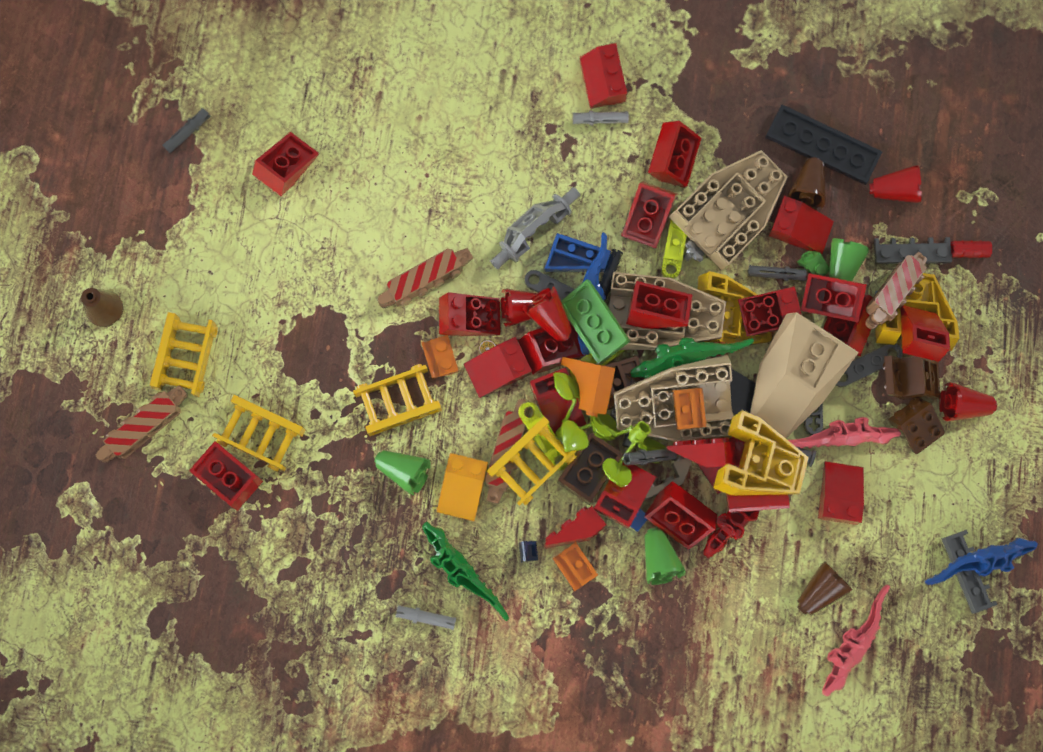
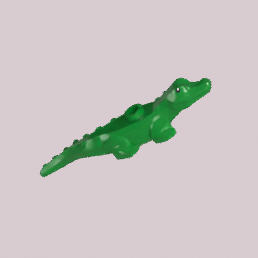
(684, 353)
(458, 568)

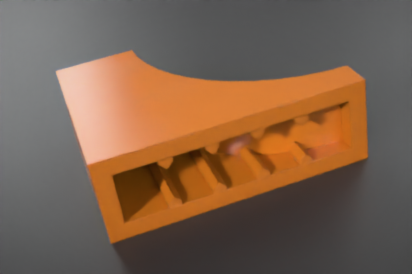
(594, 384)

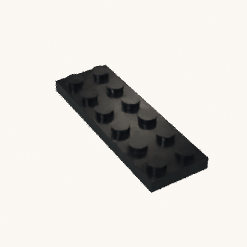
(820, 141)

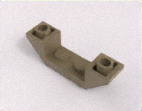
(680, 469)

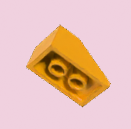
(462, 487)

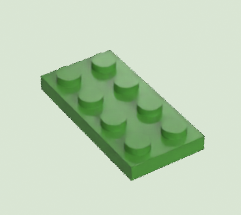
(594, 322)

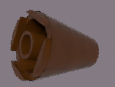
(810, 184)
(102, 306)
(822, 590)

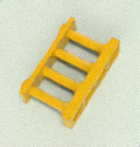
(169, 342)
(412, 412)
(258, 414)
(513, 456)

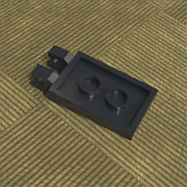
(741, 393)

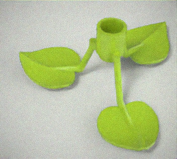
(607, 426)
(570, 433)

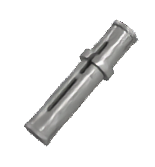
(600, 117)
(418, 615)

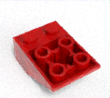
(767, 311)
(469, 315)
(923, 334)
(551, 404)
(707, 453)
(624, 502)
(579, 530)

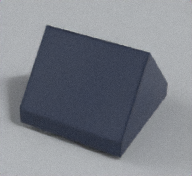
(528, 551)

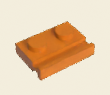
(440, 357)
(689, 408)
(575, 566)

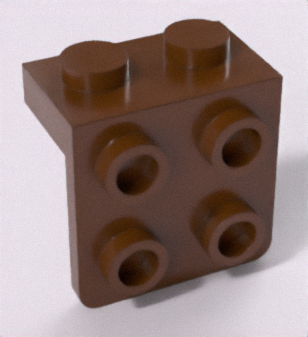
(918, 424)

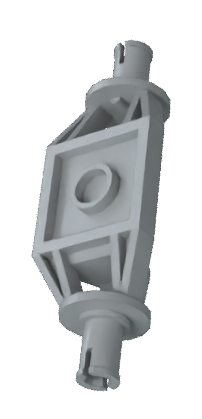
(539, 214)

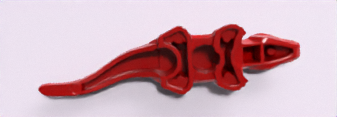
(730, 525)

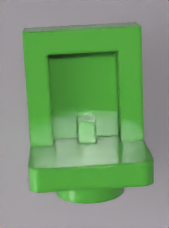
(814, 263)

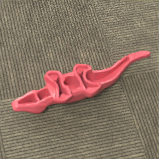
(849, 434)
(854, 647)

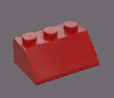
(603, 76)
(674, 154)
(851, 333)
(740, 503)
(681, 515)

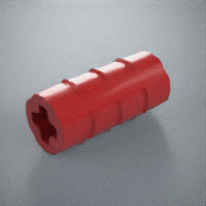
(971, 249)

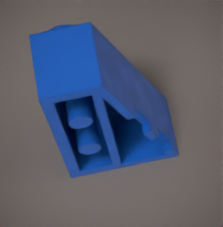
(572, 255)

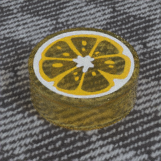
(486, 345)

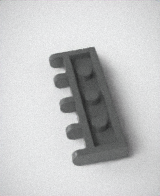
(895, 253)
(969, 580)

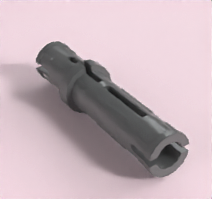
(183, 133)
(800, 274)
(643, 457)

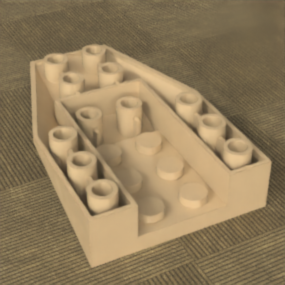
(731, 207)
(704, 320)
(798, 373)
(654, 402)

